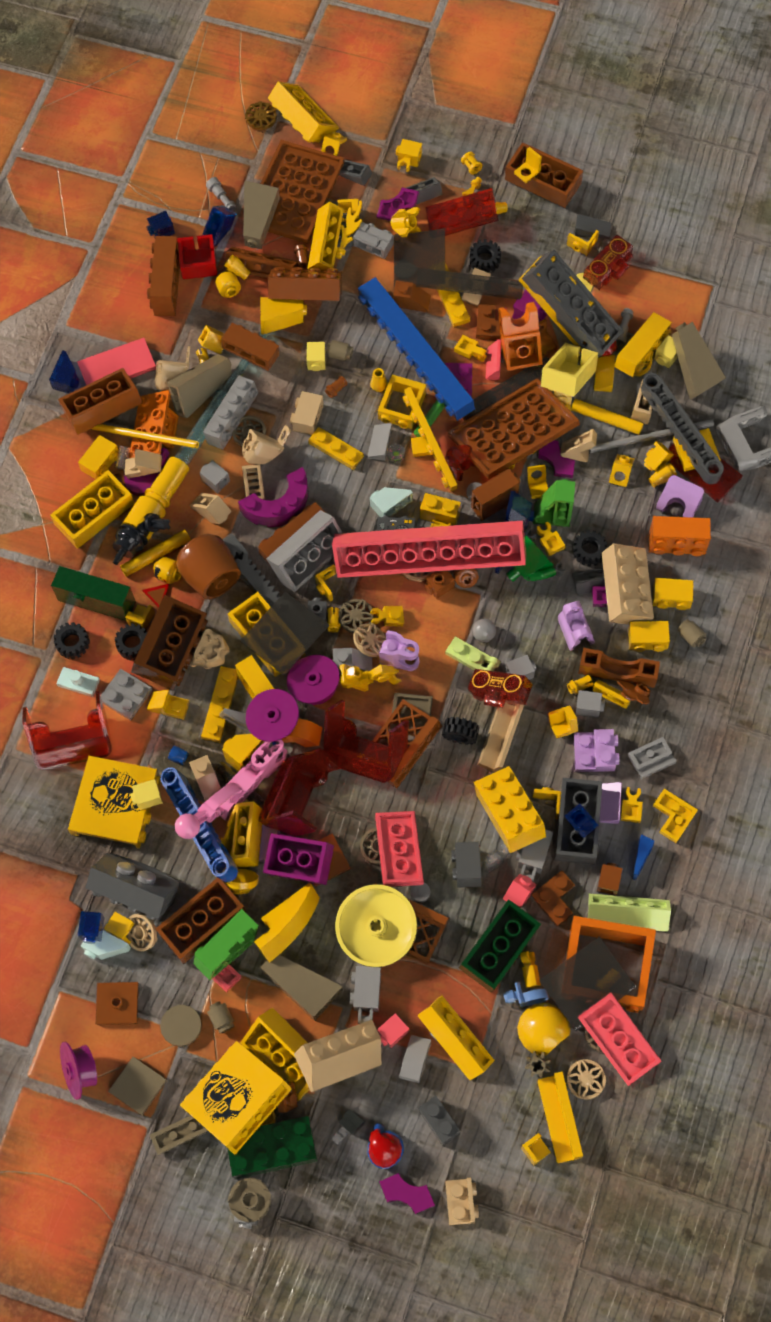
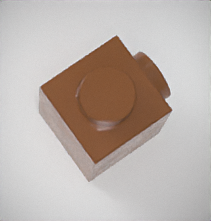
(439, 583)

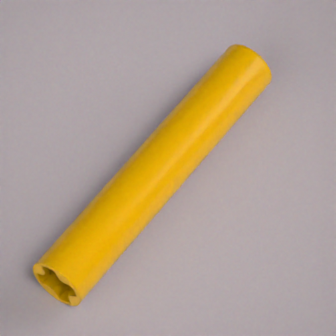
(607, 416)
(155, 553)

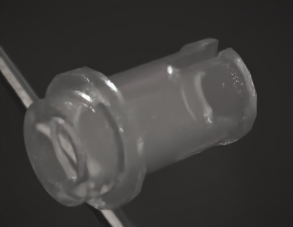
(122, 455)

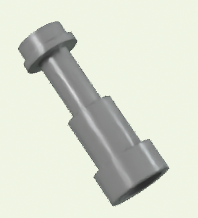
(214, 186)
(626, 315)

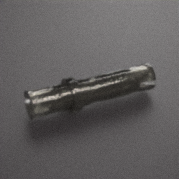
(227, 773)

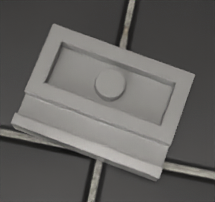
(652, 758)

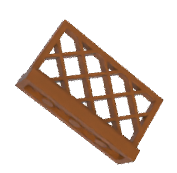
(417, 746)
(433, 918)

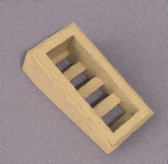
(253, 469)

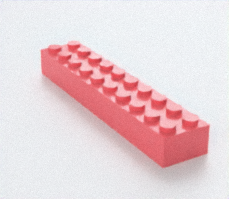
(429, 549)

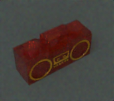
(603, 267)
(500, 686)

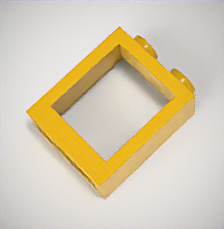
(400, 384)
(252, 677)

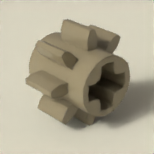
(540, 1069)

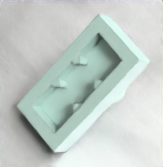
(78, 681)

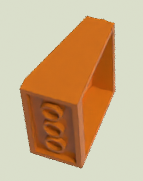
(620, 933)

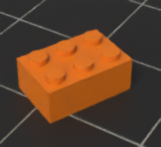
(679, 535)

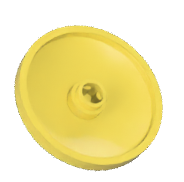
(376, 925)

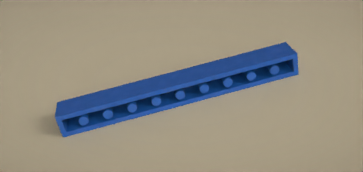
(416, 349)

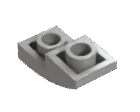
(415, 1058)

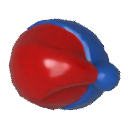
(384, 1147)

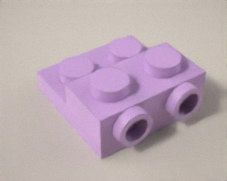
(595, 751)

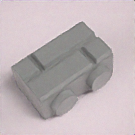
(373, 240)

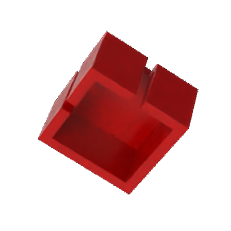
(197, 262)

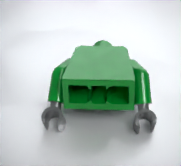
(537, 563)

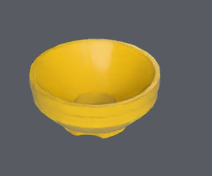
(244, 882)

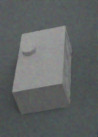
(305, 551)

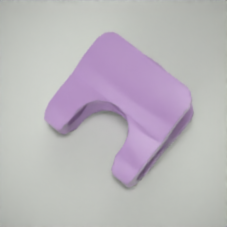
(683, 492)
(574, 625)
(395, 652)

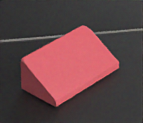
(493, 361)

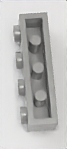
(230, 412)

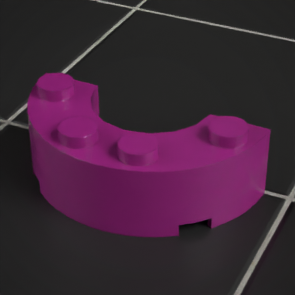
(281, 510)

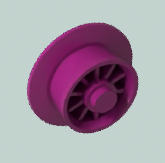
(313, 679)
(272, 715)
(78, 1068)

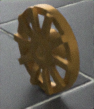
(261, 115)

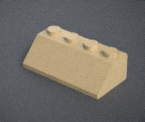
(340, 1055)

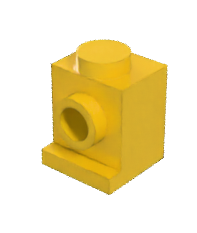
(657, 456)

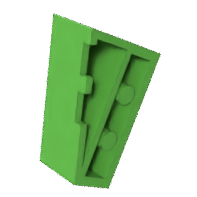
(226, 945)

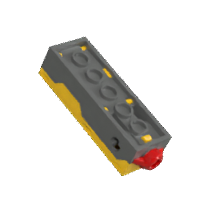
(571, 305)

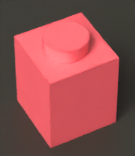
(520, 890)
(392, 1031)

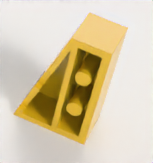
(244, 834)

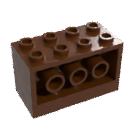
(159, 639)

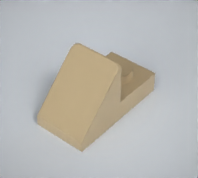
(579, 446)
(142, 464)

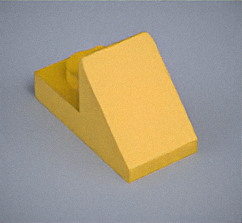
(169, 705)

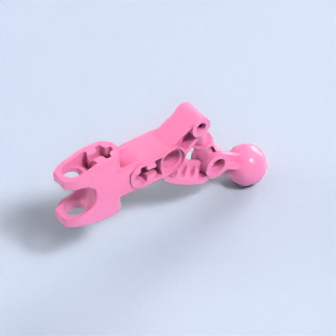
(262, 765)

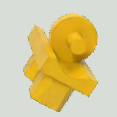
(354, 678)

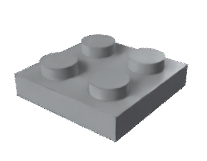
(125, 694)

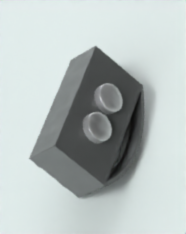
(133, 885)

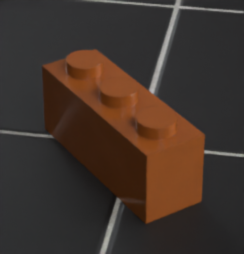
(250, 346)

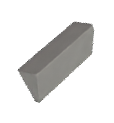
(380, 442)

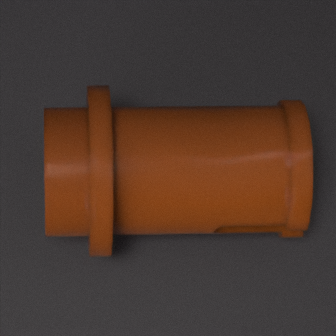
(301, 252)
(336, 386)

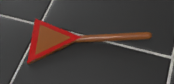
(156, 593)

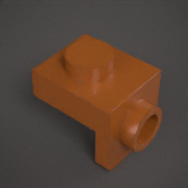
(289, 1101)

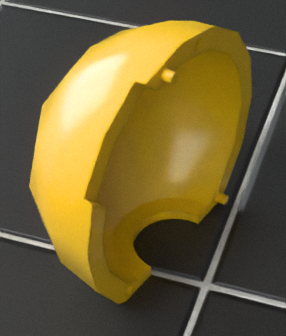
(542, 1028)

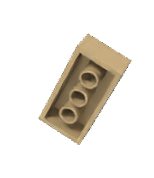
(627, 584)

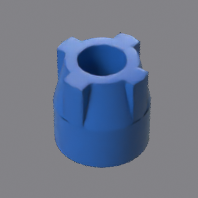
(178, 755)

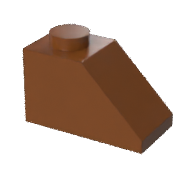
(411, 297)

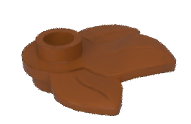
(639, 692)

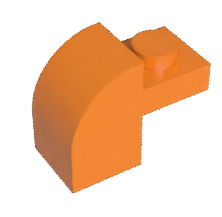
(305, 734)

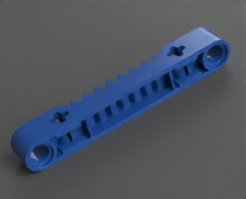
(207, 839)

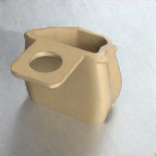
(168, 370)
(261, 448)
(210, 650)

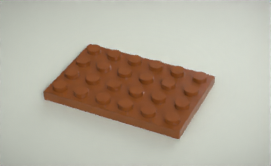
(304, 186)
(514, 428)

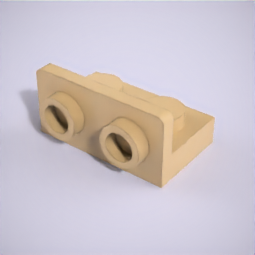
(460, 1201)

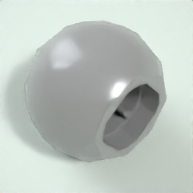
(484, 630)

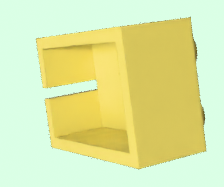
(565, 374)

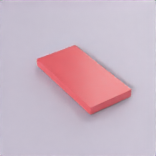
(133, 357)
(399, 849)
(619, 1039)

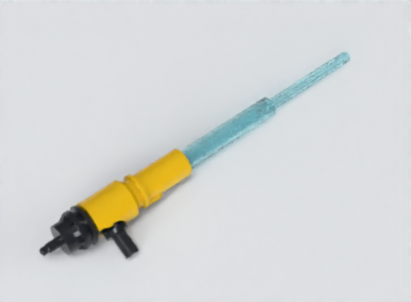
(149, 510)

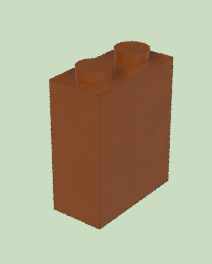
(494, 494)

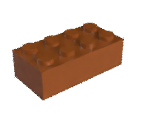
(554, 182)
(164, 276)
(305, 284)
(100, 401)
(199, 919)

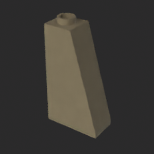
(259, 209)
(695, 360)
(198, 384)
(306, 988)

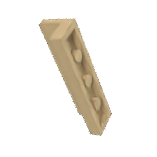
(500, 737)

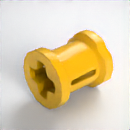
(471, 162)

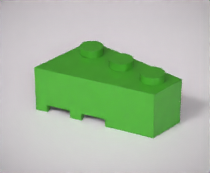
(556, 504)

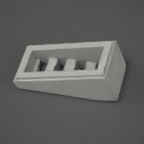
(235, 717)

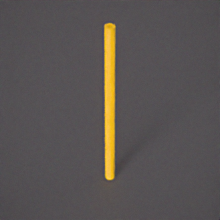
(146, 435)

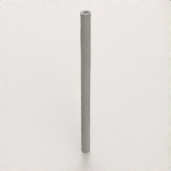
(644, 437)

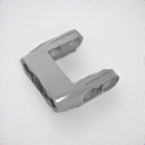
(735, 443)

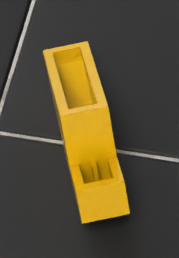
(287, 922)

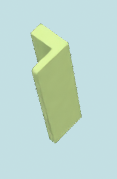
(630, 911)

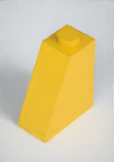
(280, 313)

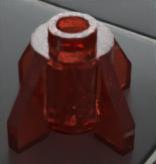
(459, 460)

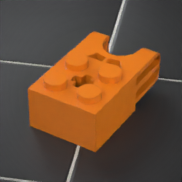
(520, 338)

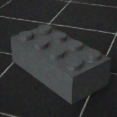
(569, 843)

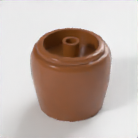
(208, 566)

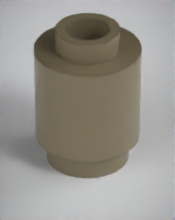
(339, 350)
(692, 633)
(221, 1017)

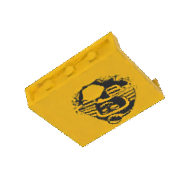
(105, 801)
(235, 1097)

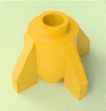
(405, 222)

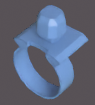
(526, 999)

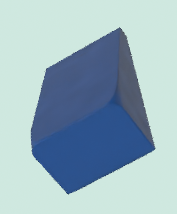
(644, 848)

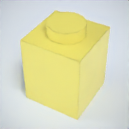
(666, 352)
(316, 356)
(146, 795)

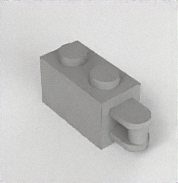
(534, 855)
(366, 991)

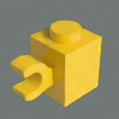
(408, 154)

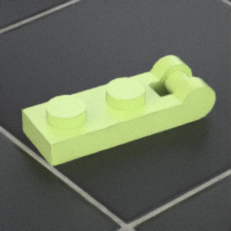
(470, 655)

